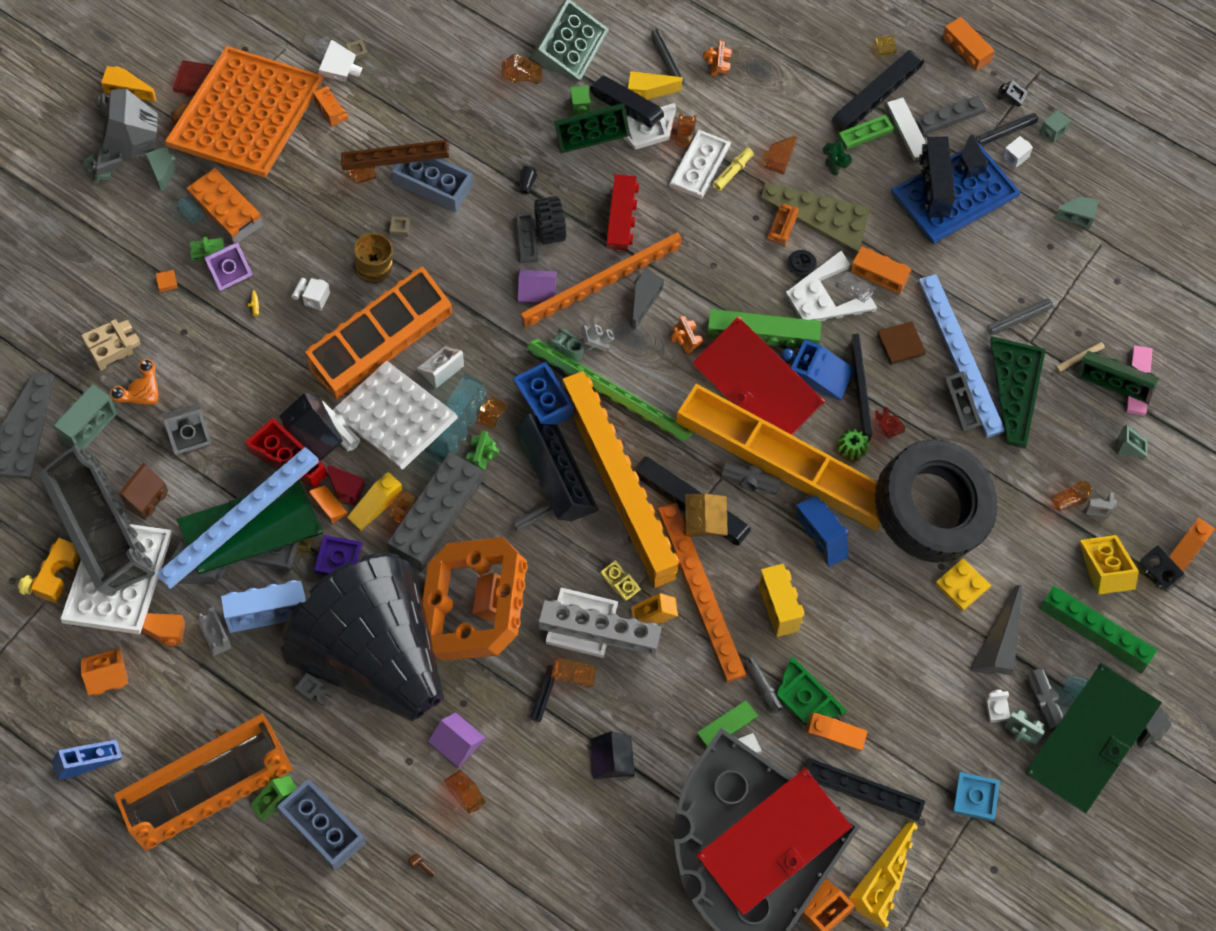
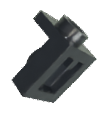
(1012, 92)

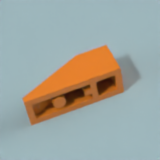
(1191, 543)
(164, 628)
(835, 731)

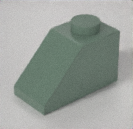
(162, 165)
(1078, 211)

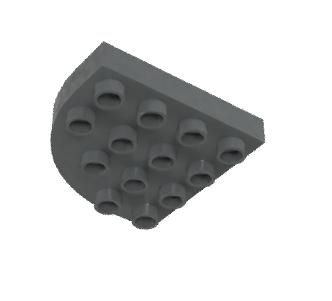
(716, 795)

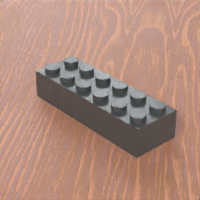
(436, 511)

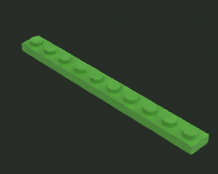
(607, 387)

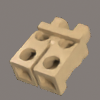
(110, 342)

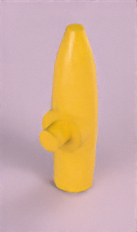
(254, 304)

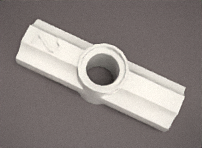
(349, 439)

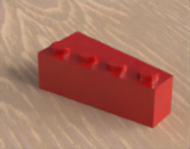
(621, 212)
(278, 446)

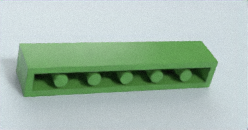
(771, 329)

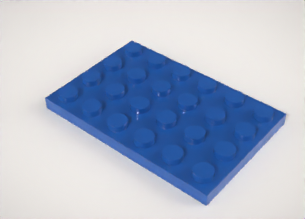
(973, 198)

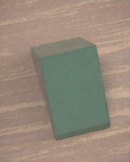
(1131, 443)

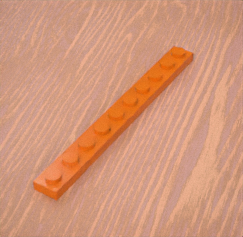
(597, 282)
(702, 593)

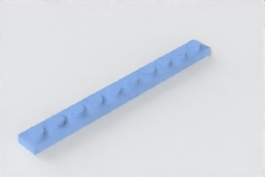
(961, 354)
(237, 518)

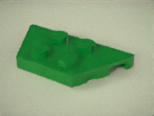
(805, 695)

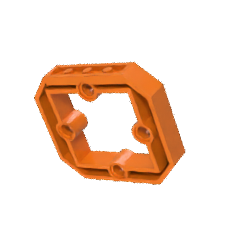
(479, 556)

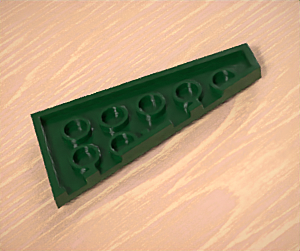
(1017, 379)

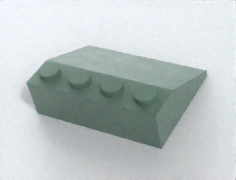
(569, 41)

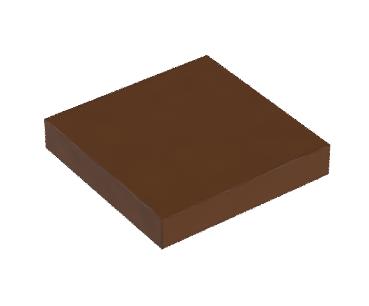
(901, 342)

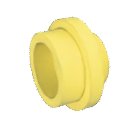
(25, 585)

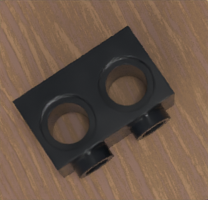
(1166, 565)

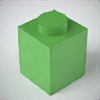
(580, 100)

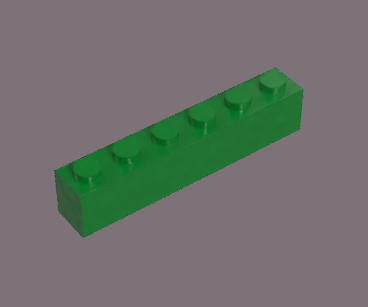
(1098, 629)

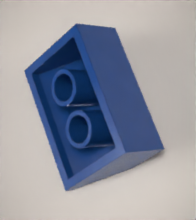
(545, 395)

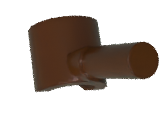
(416, 860)

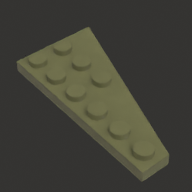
(827, 216)

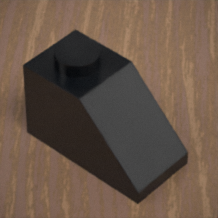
(972, 159)

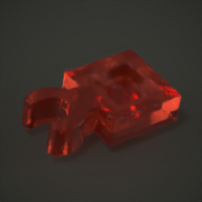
(889, 424)

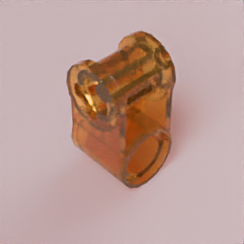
(685, 130)

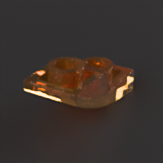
(574, 671)

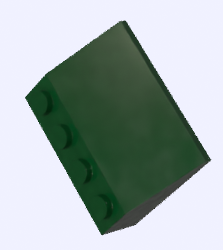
(592, 128)

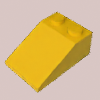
(1109, 564)

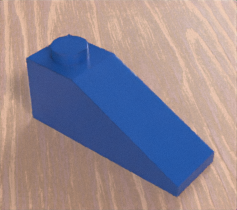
(85, 758)

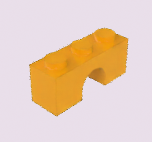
(46, 585)

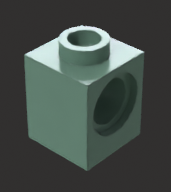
(1055, 126)

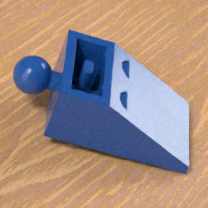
(824, 371)

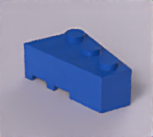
(824, 528)

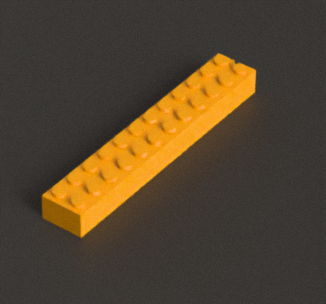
(780, 455)
(621, 481)

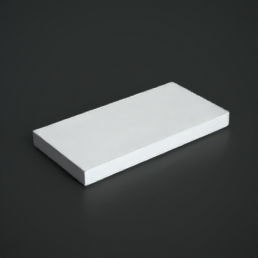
(700, 164)

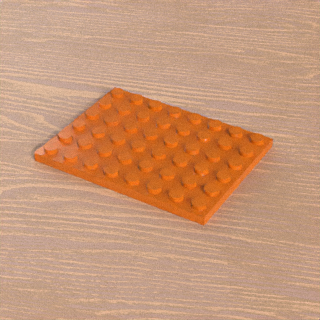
(244, 111)

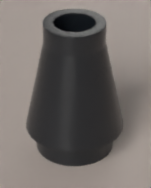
(527, 178)

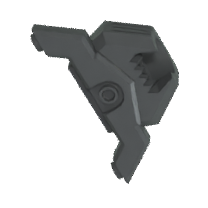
(127, 131)

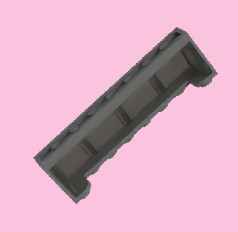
(96, 521)

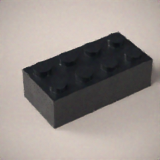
(937, 177)

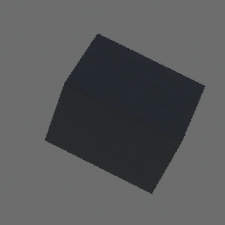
(612, 755)

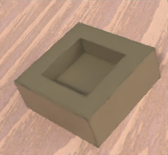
(358, 49)
(399, 226)

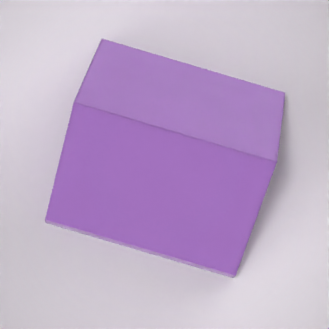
(227, 266)
(536, 286)
(456, 739)

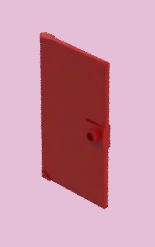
(757, 378)
(774, 841)

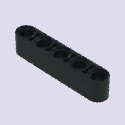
(635, 105)

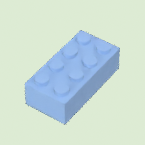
(261, 606)

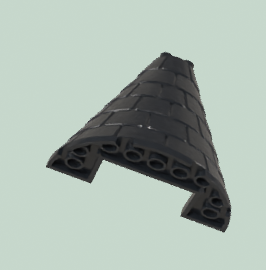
(368, 635)

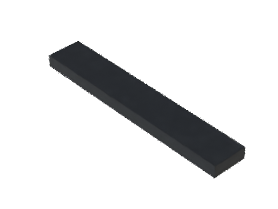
(861, 388)
(866, 790)

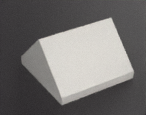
(442, 365)

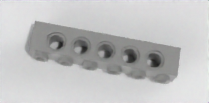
(607, 635)

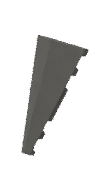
(1000, 647)

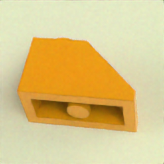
(655, 609)

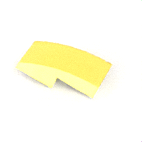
(619, 581)

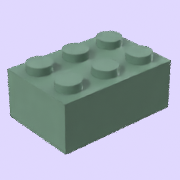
(85, 418)

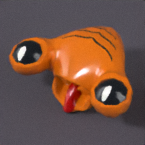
(141, 390)

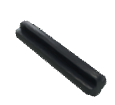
(543, 695)

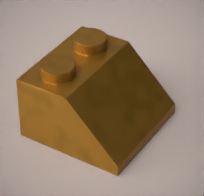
(706, 515)

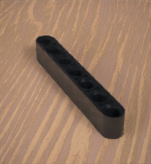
(878, 91)
(675, 489)

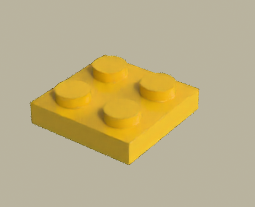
(962, 584)

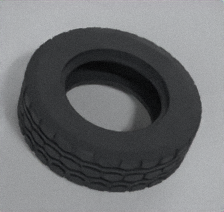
(968, 480)

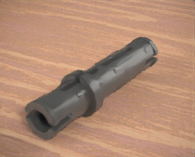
(763, 685)

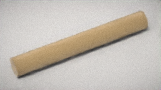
(1076, 359)

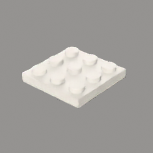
(586, 602)

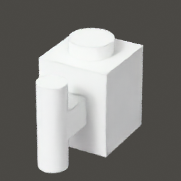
(314, 294)

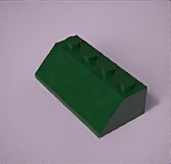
(1118, 377)

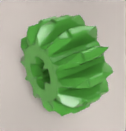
(857, 450)

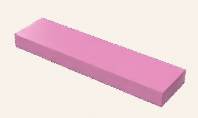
(1142, 361)

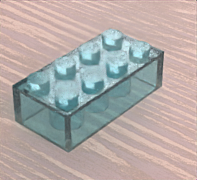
(466, 403)

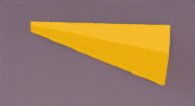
(876, 890)

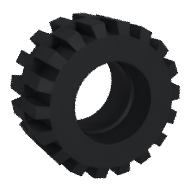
(550, 220)

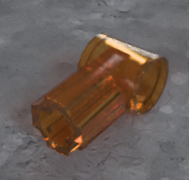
(1071, 496)

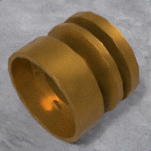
(373, 257)

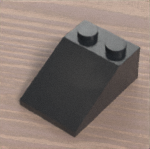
(311, 425)

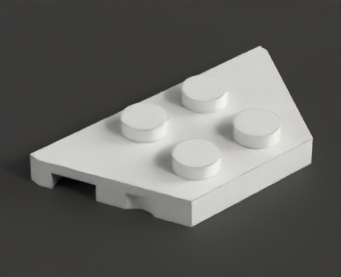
(644, 136)

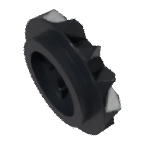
(806, 257)

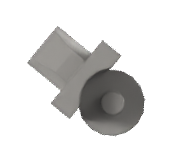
(596, 338)

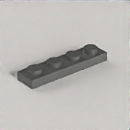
(950, 115)

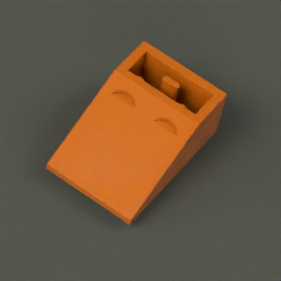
(827, 908)

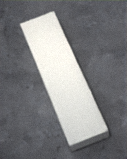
(906, 126)

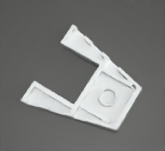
(812, 300)

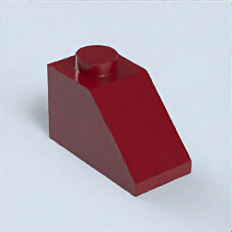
(346, 485)

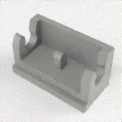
(214, 632)

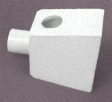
(338, 63)

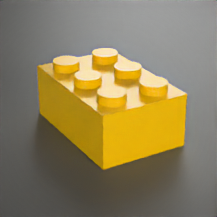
(780, 600)

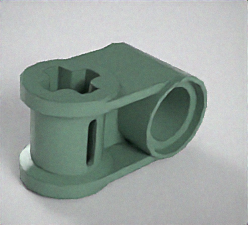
(566, 342)

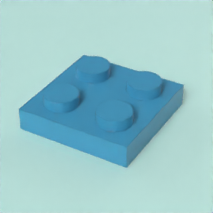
(976, 796)

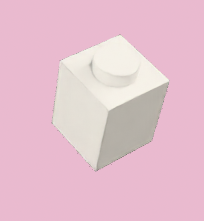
(1017, 152)

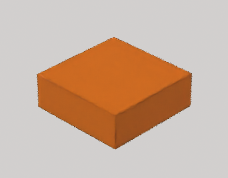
(166, 280)

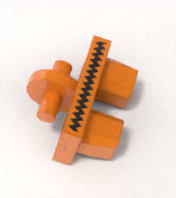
(716, 56)
(684, 335)

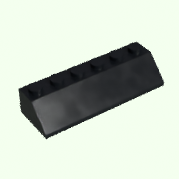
(556, 469)

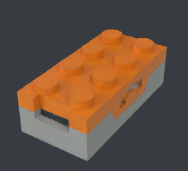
(225, 206)

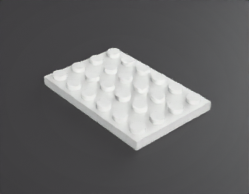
(395, 414)
(122, 609)

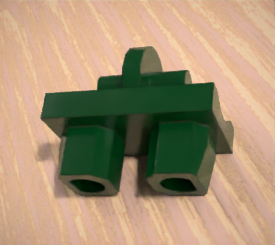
(836, 157)

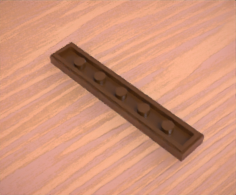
(395, 155)

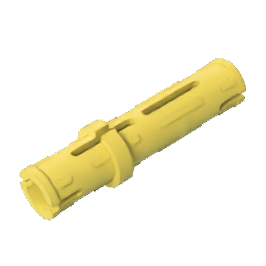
(737, 164)

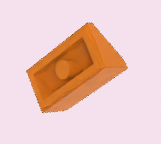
(327, 503)

